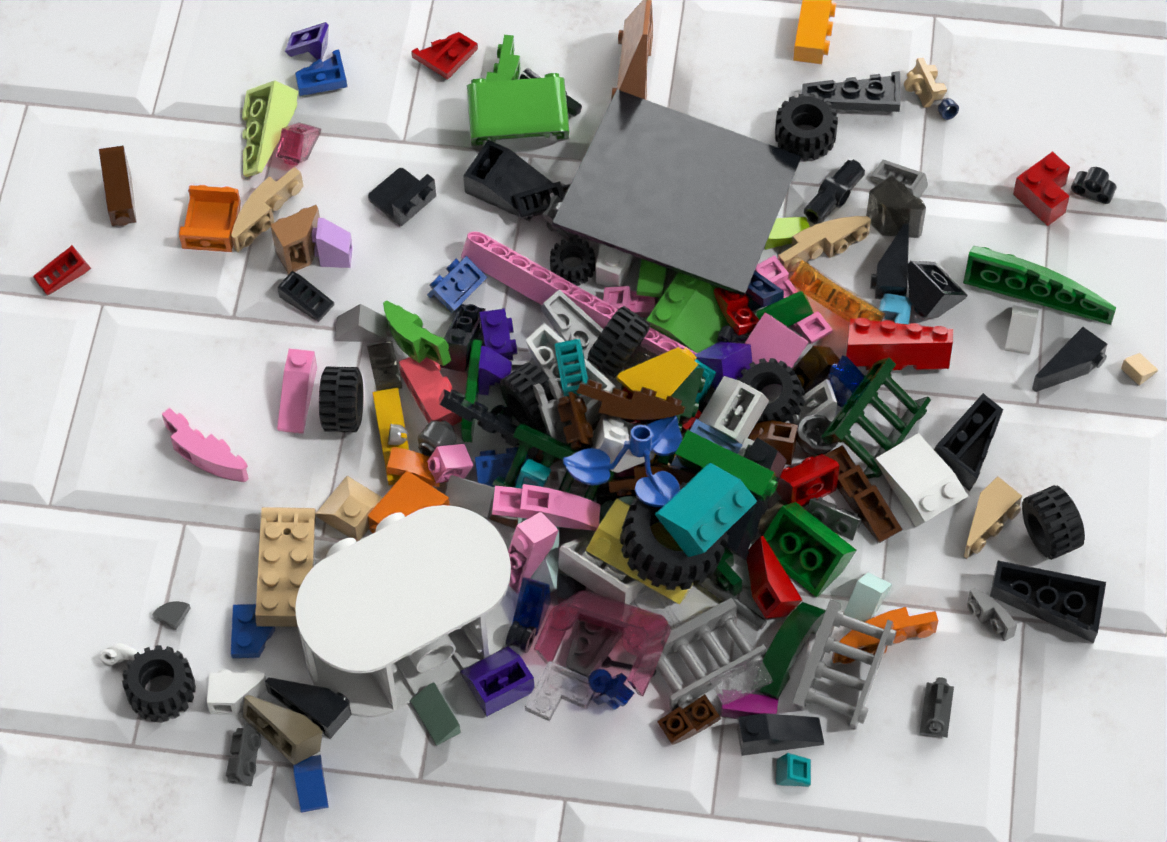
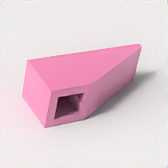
(529, 547)

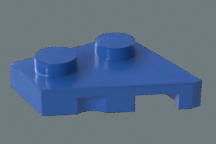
(322, 76)
(246, 637)

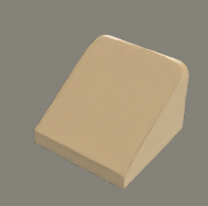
(1138, 368)

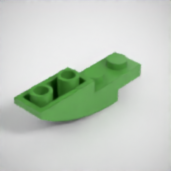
(508, 65)
(412, 338)

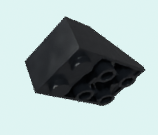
(500, 174)

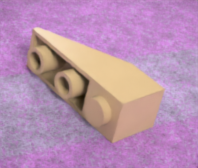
(995, 506)

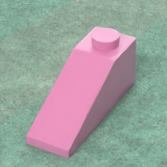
(296, 390)

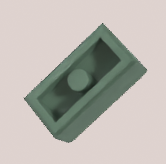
(435, 714)

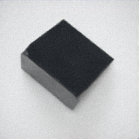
(568, 586)

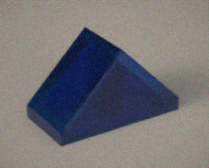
(532, 603)

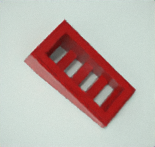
(60, 261)

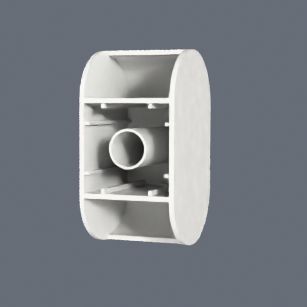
(405, 607)

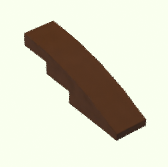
(864, 497)

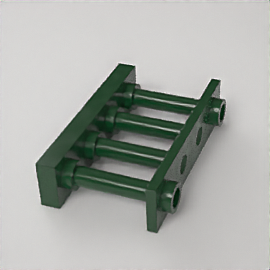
(853, 412)
(551, 450)

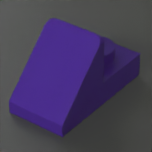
(311, 40)
(492, 369)

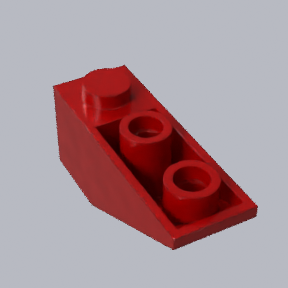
(769, 582)

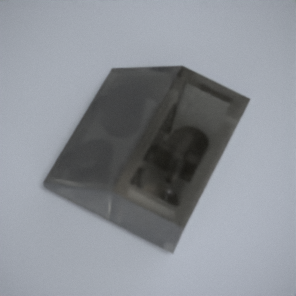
(892, 206)

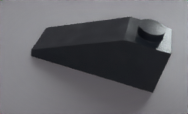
(892, 268)
(1072, 361)
(317, 703)
(777, 732)

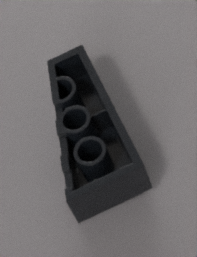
(745, 528)
(1052, 596)

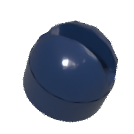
(946, 113)

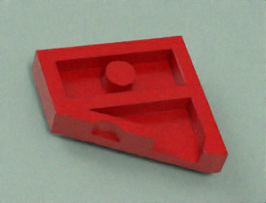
(446, 54)

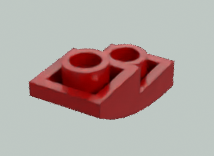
(736, 311)

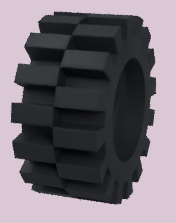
(573, 249)

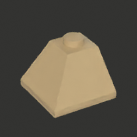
(349, 508)

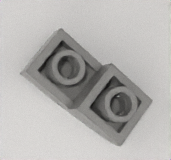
(987, 609)

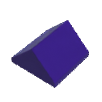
(726, 360)

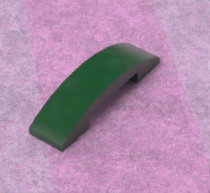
(788, 644)

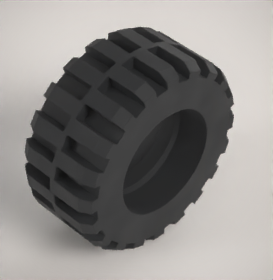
(661, 563)

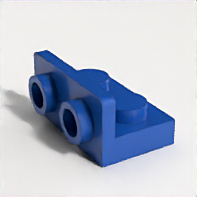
(458, 284)
(492, 465)

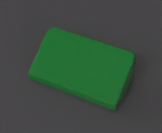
(789, 310)

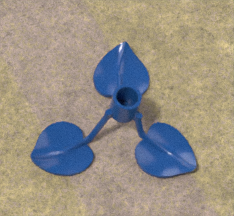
(655, 490)

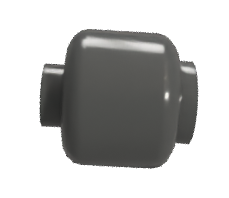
(434, 435)

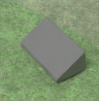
(470, 495)

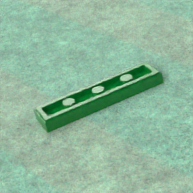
(472, 388)

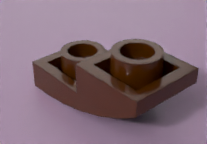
(689, 721)

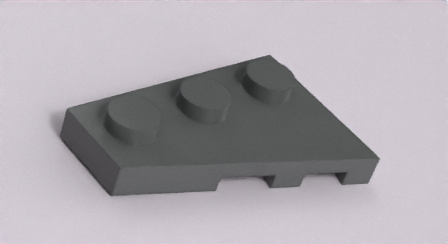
(590, 647)

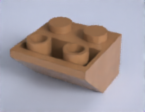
(294, 238)

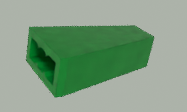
(698, 451)

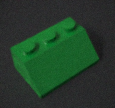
(807, 548)

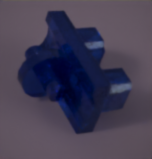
(612, 689)

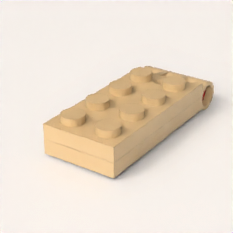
(283, 562)

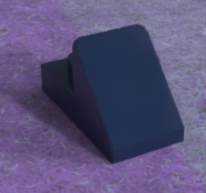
(762, 292)

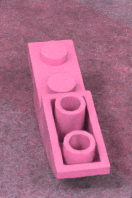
(206, 453)
(557, 506)

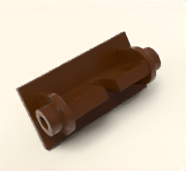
(574, 411)

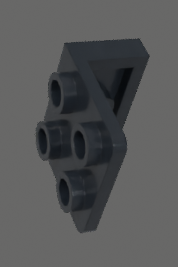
(403, 195)

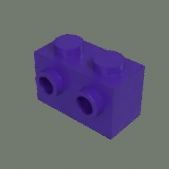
(496, 332)

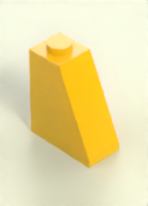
(660, 373)

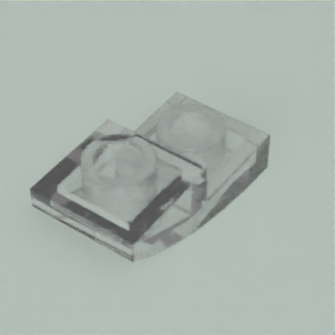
(741, 681)

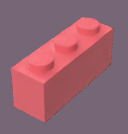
(426, 387)

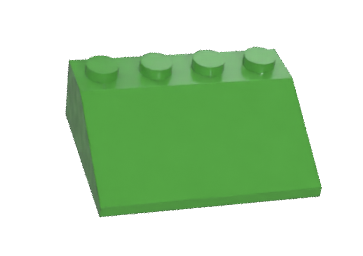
(689, 313)

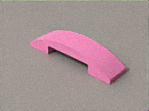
(812, 327)

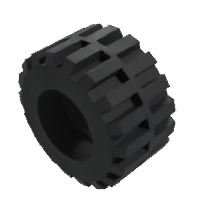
(806, 111)
(618, 341)
(779, 373)
(520, 396)
(341, 399)
(1053, 522)
(154, 664)

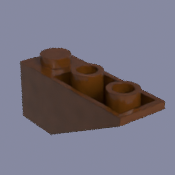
(778, 435)

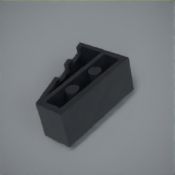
(969, 440)

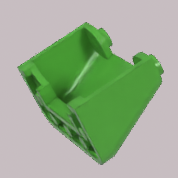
(517, 109)

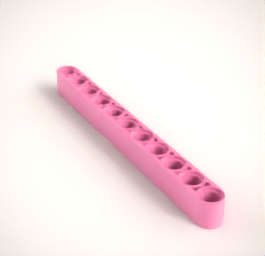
(541, 283)

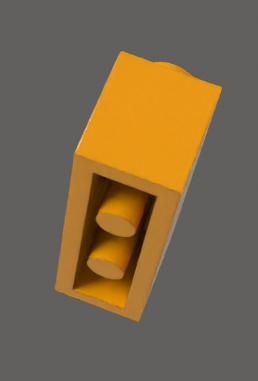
(813, 30)

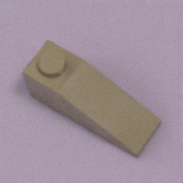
(286, 730)

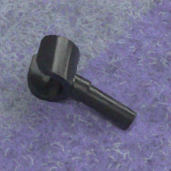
(727, 334)

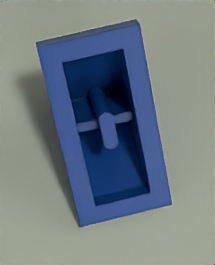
(311, 784)

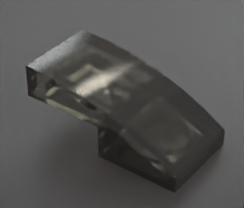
(384, 366)

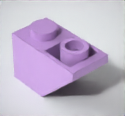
(332, 244)

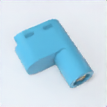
(896, 308)

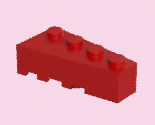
(902, 343)

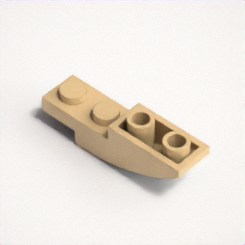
(259, 208)
(830, 236)

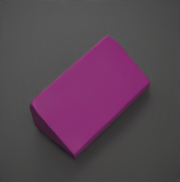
(750, 705)

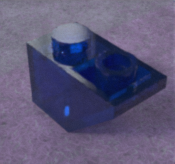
(844, 379)

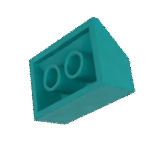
(705, 509)

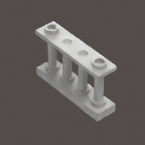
(701, 628)
(816, 668)

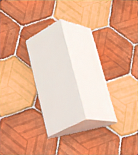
(596, 573)

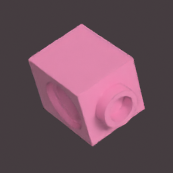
(449, 461)

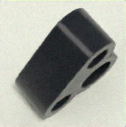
(1094, 185)

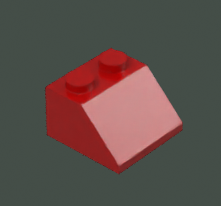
(810, 479)

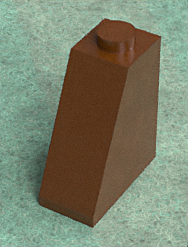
(118, 185)

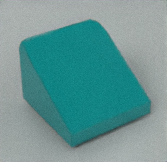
(533, 474)
(793, 770)

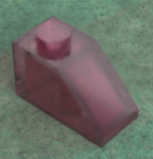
(297, 142)

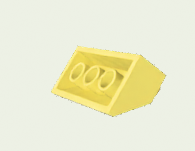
(607, 547)

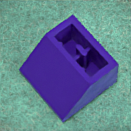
(499, 680)

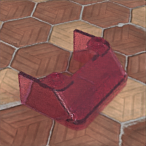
(643, 631)

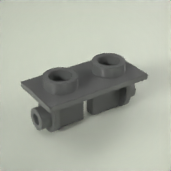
(839, 521)
(937, 708)
(245, 745)

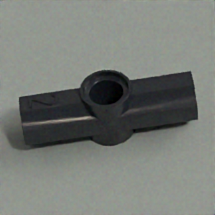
(834, 191)

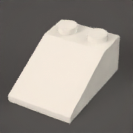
(920, 479)

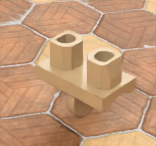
(922, 82)

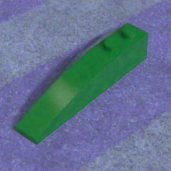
(1034, 284)

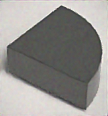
(172, 613)

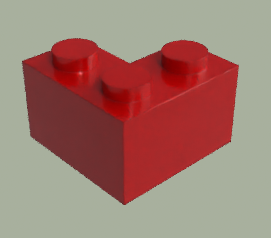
(1041, 188)

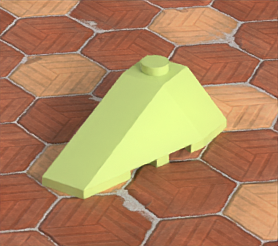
(266, 113)

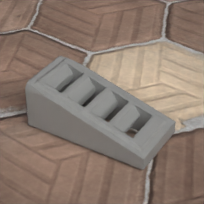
(916, 180)

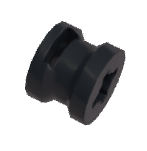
(520, 636)

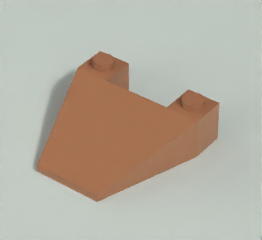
(636, 47)

